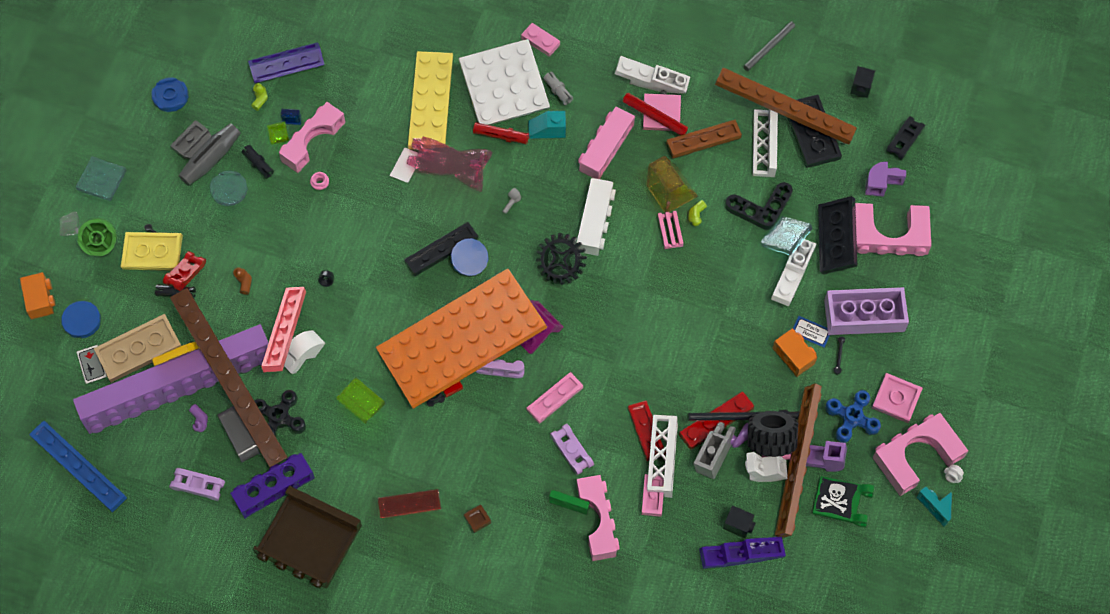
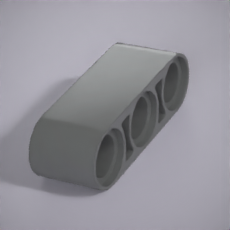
(238, 434)

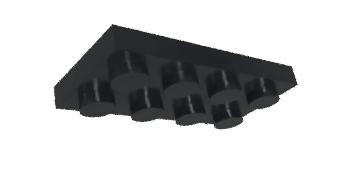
(813, 145)
(837, 235)

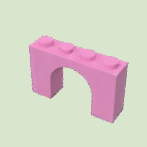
(915, 242)
(934, 432)

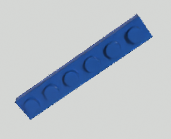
(78, 466)

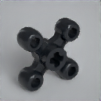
(283, 409)

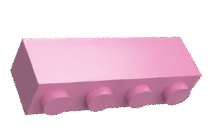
(606, 143)

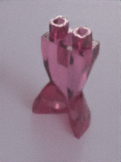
(444, 160)

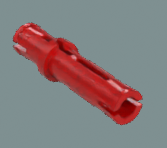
(501, 133)

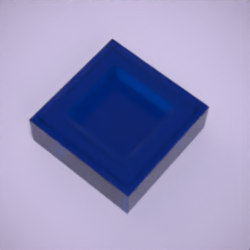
(291, 116)

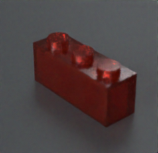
(409, 503)

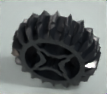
(555, 252)

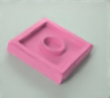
(665, 103)
(897, 398)

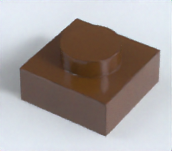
(477, 518)

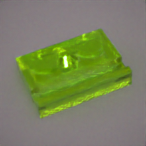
(360, 400)

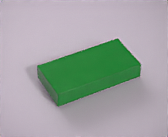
(569, 502)

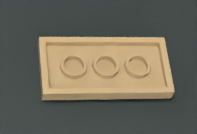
(137, 348)

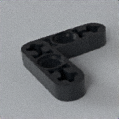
(761, 213)

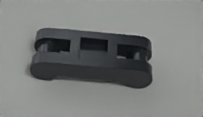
(905, 137)

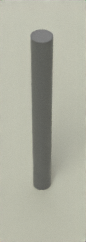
(755, 59)

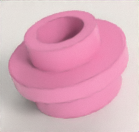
(317, 177)

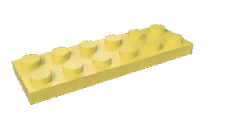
(431, 96)

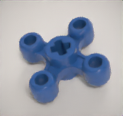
(849, 421)

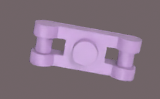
(503, 369)
(571, 449)
(197, 484)

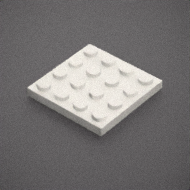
(504, 83)

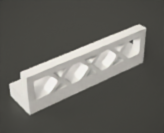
(772, 143)
(670, 451)

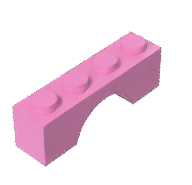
(325, 121)
(601, 542)

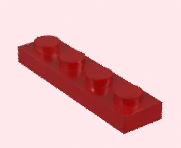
(699, 430)

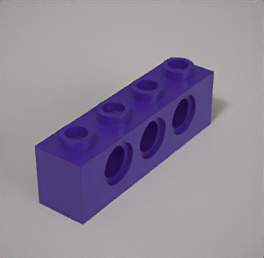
(268, 495)

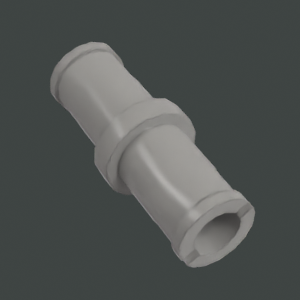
(558, 88)

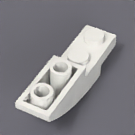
(652, 78)
(793, 273)

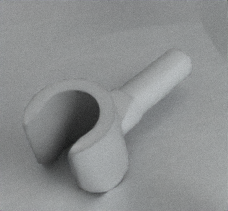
(515, 197)

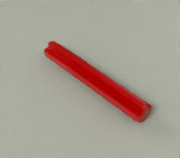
(655, 114)

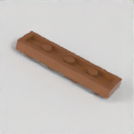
(703, 139)

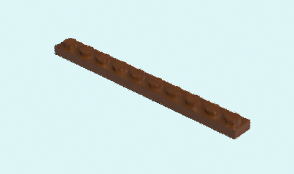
(228, 377)

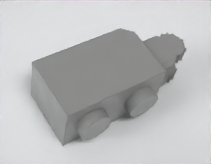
(714, 451)

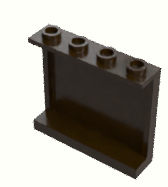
(308, 538)

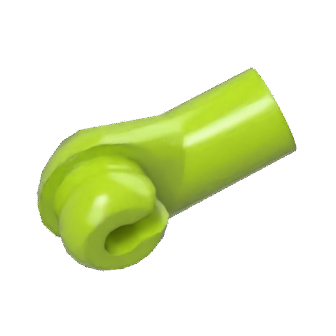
(694, 213)

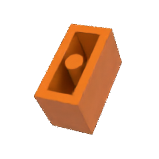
(37, 295)
(795, 352)

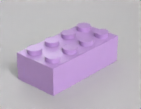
(866, 311)

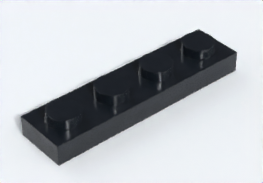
(438, 249)

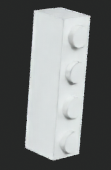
(595, 216)

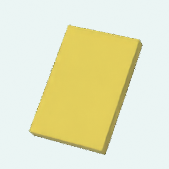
(151, 251)

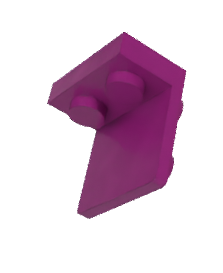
(552, 324)

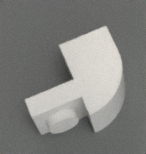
(303, 347)
(765, 468)

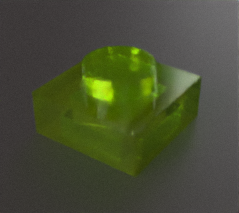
(278, 133)

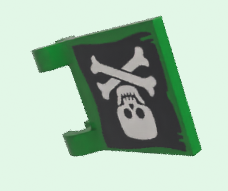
(841, 500)

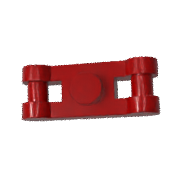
(184, 271)

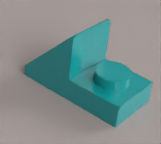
(939, 509)

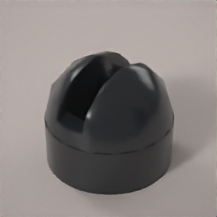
(326, 282)

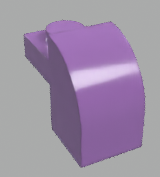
(880, 176)
(830, 457)

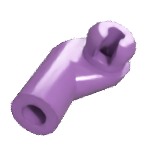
(201, 418)
(742, 437)

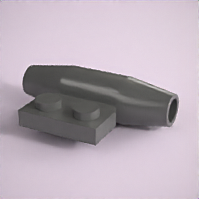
(202, 149)

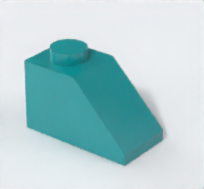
(548, 125)

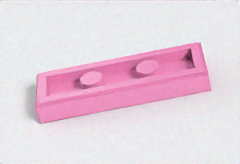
(554, 397)

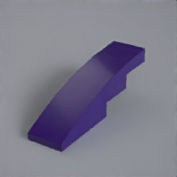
(742, 552)

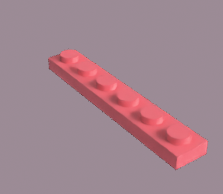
(283, 329)

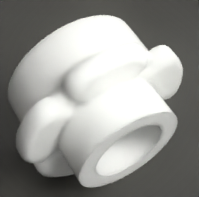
(954, 474)

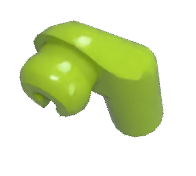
(261, 96)

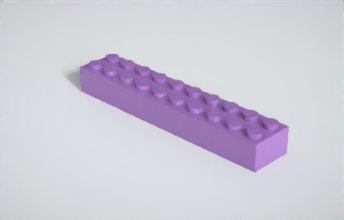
(166, 382)

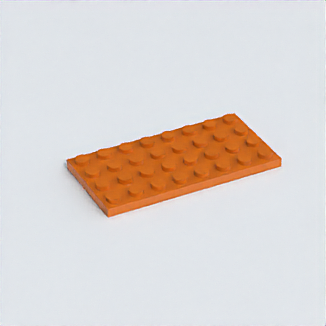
(461, 338)

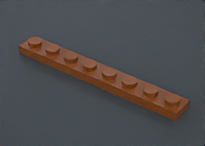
(786, 106)
(798, 460)

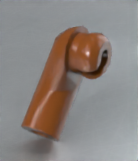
(244, 278)

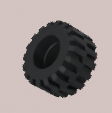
(772, 433)

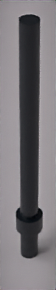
(730, 415)

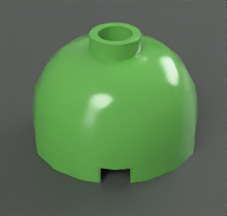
(97, 237)

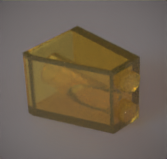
(668, 184)

